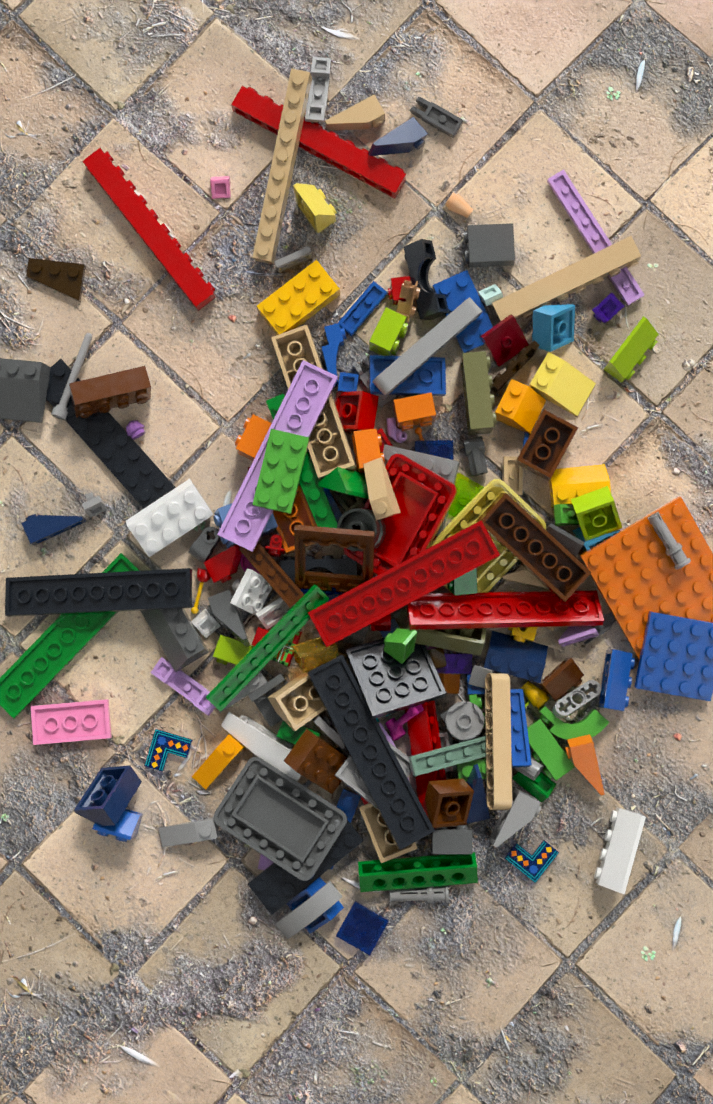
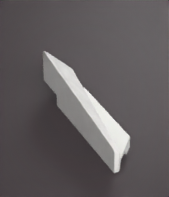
(261, 742)

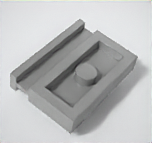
(326, 725)

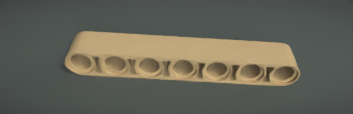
(498, 741)

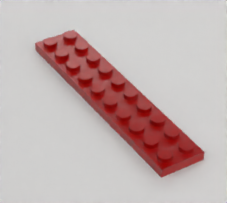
(404, 583)
(504, 610)

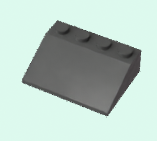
(23, 389)

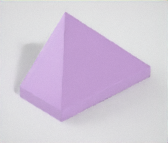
(576, 634)

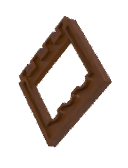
(324, 537)

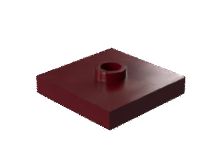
(504, 340)

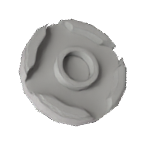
(464, 720)

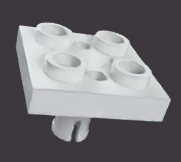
(250, 592)

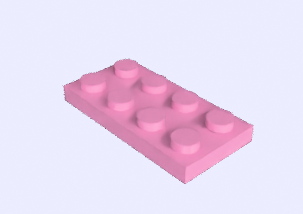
(71, 722)

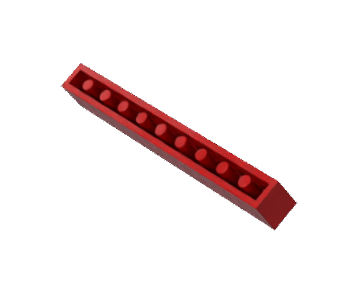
(323, 144)
(149, 229)

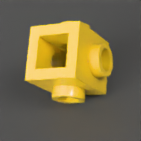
(528, 634)

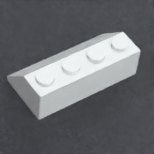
(619, 850)

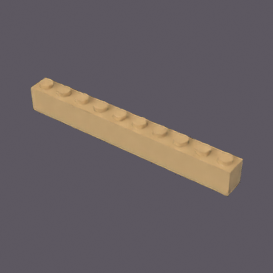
(282, 166)

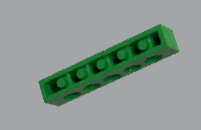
(417, 872)

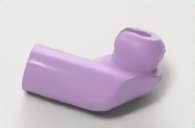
(393, 432)

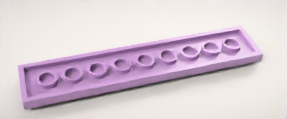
(296, 416)

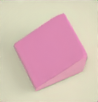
(220, 187)

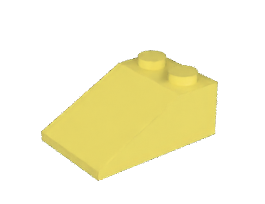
(314, 206)
(562, 384)

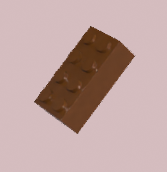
(110, 391)

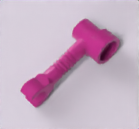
(395, 726)

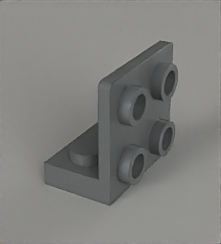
(260, 698)

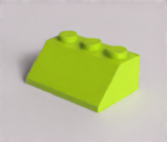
(632, 351)

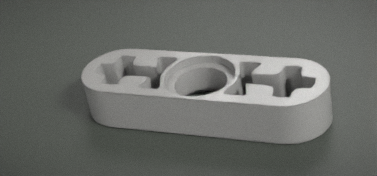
(573, 707)

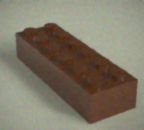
(534, 547)

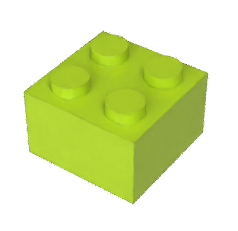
(388, 332)
(596, 513)

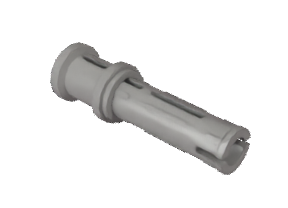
(673, 548)
(430, 894)

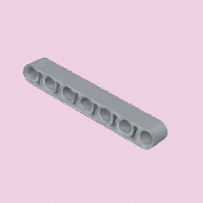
(427, 346)

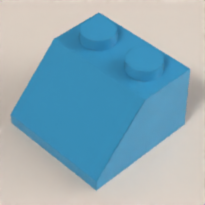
(553, 326)

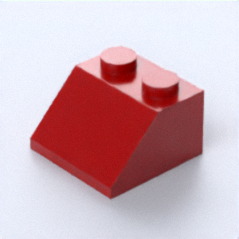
(356, 410)

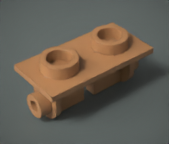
(409, 293)

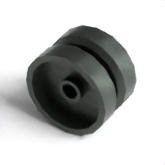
(363, 520)

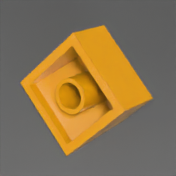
(520, 407)

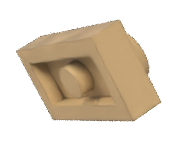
(512, 474)

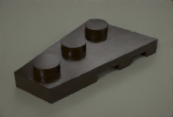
(61, 276)
(514, 366)

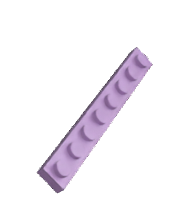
(592, 232)

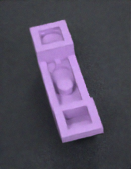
(183, 685)

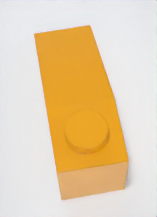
(218, 761)

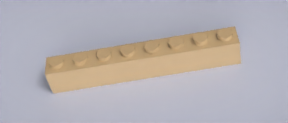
(569, 280)

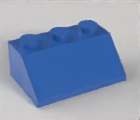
(616, 680)

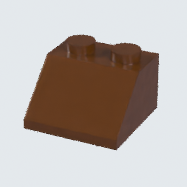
(561, 679)
(448, 802)

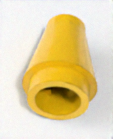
(534, 694)

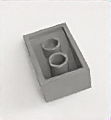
(510, 821)

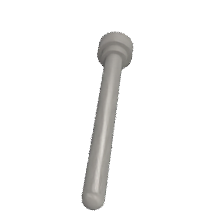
(60, 410)

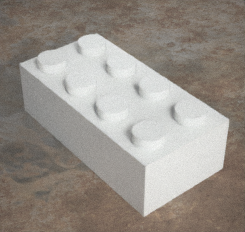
(169, 518)

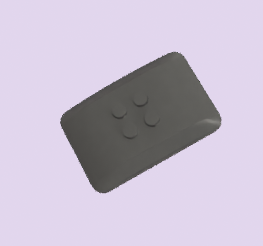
(280, 818)

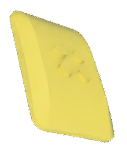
(493, 570)

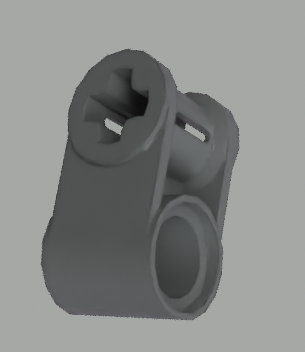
(203, 547)

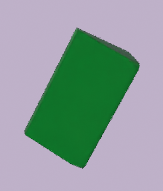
(539, 788)

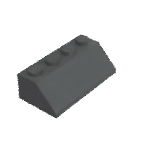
(176, 636)

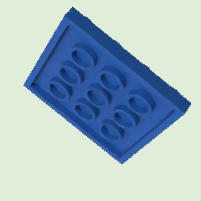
(677, 657)

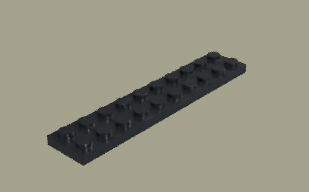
(111, 444)
(99, 592)
(370, 753)

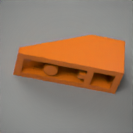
(584, 758)

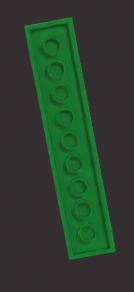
(53, 651)

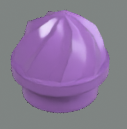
(135, 429)

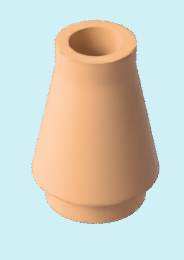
(458, 205)

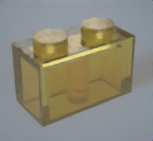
(313, 654)

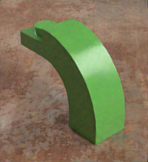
(591, 724)

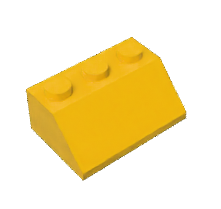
(575, 482)

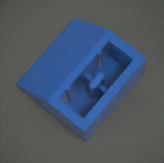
(125, 828)

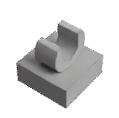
(94, 505)

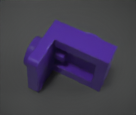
(607, 308)

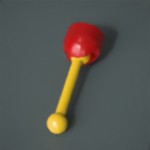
(203, 576)

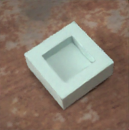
(490, 294)

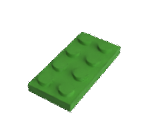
(281, 471)

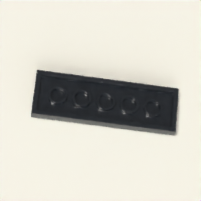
(277, 886)

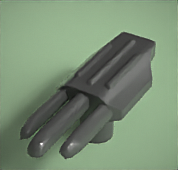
(608, 622)

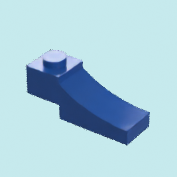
(335, 338)

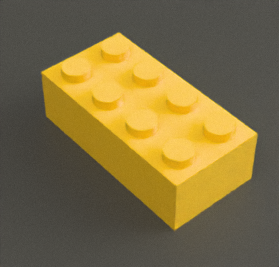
(299, 299)

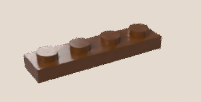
(273, 574)

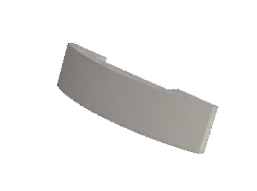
(319, 90)
(309, 910)

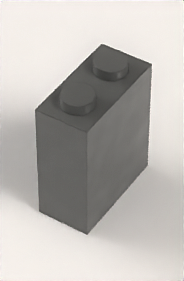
(489, 245)

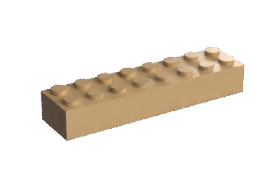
(328, 440)

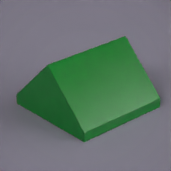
(346, 482)

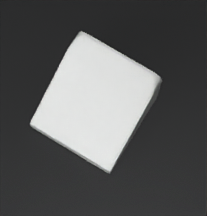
(205, 623)

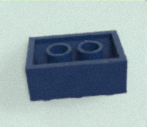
(515, 657)
(108, 795)

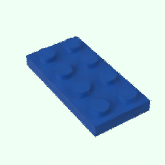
(457, 290)
(427, 379)

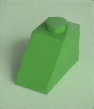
(400, 644)

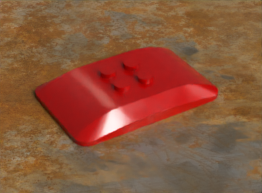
(423, 506)

